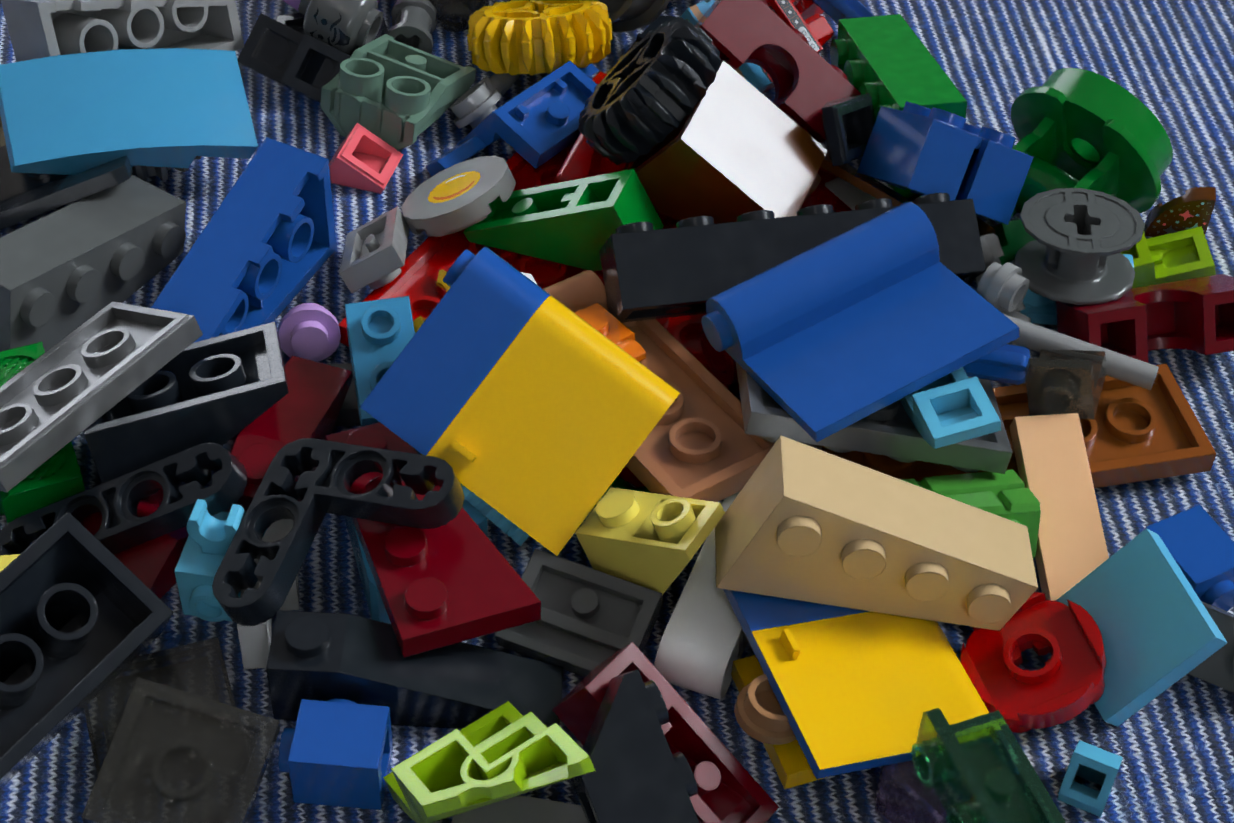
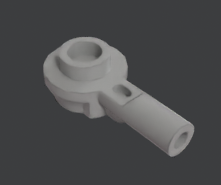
(481, 99)

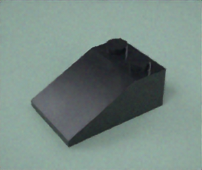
(191, 401)

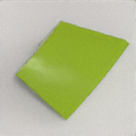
(484, 765)

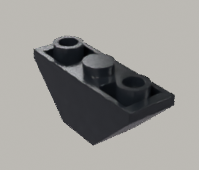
(633, 764)

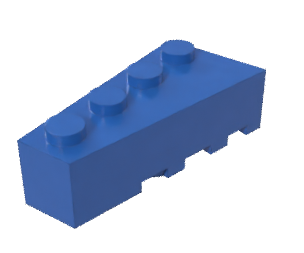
(258, 244)

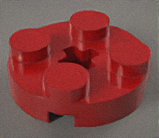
(1045, 695)

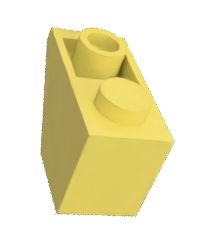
(646, 535)

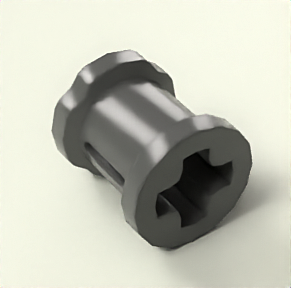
(414, 23)

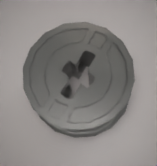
(1078, 245)

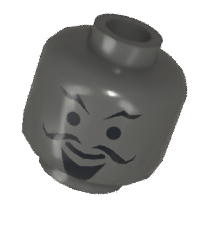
(342, 22)

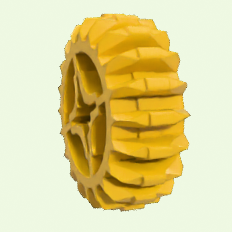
(538, 35)

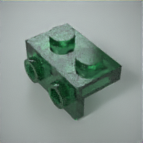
(980, 771)

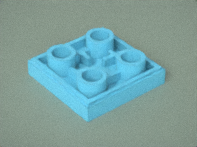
(1148, 624)

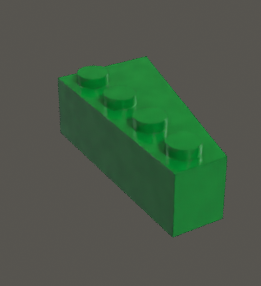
(893, 66)

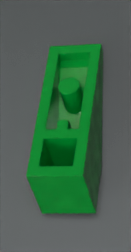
(566, 219)

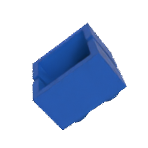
(944, 154)

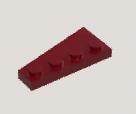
(441, 580)

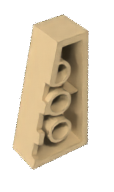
(870, 543)

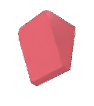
(364, 161)

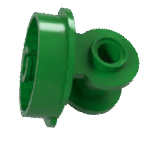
(1090, 138)

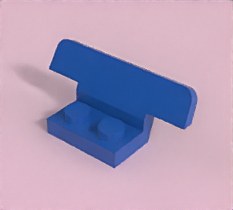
(533, 122)

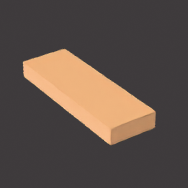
(1058, 473)

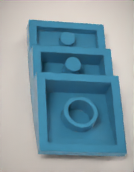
(115, 103)

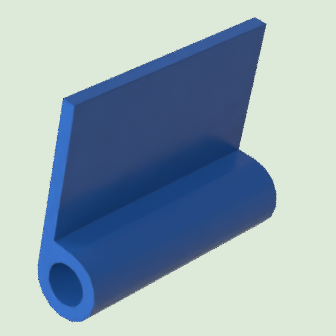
(855, 322)

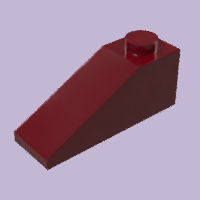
(304, 412)
(723, 784)

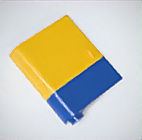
(519, 398)
(854, 678)

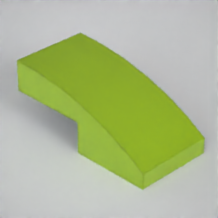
(1171, 258)

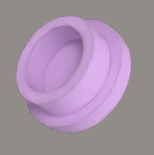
(309, 332)

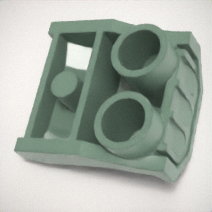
(393, 90)

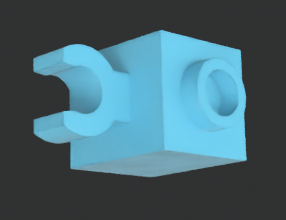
(201, 558)

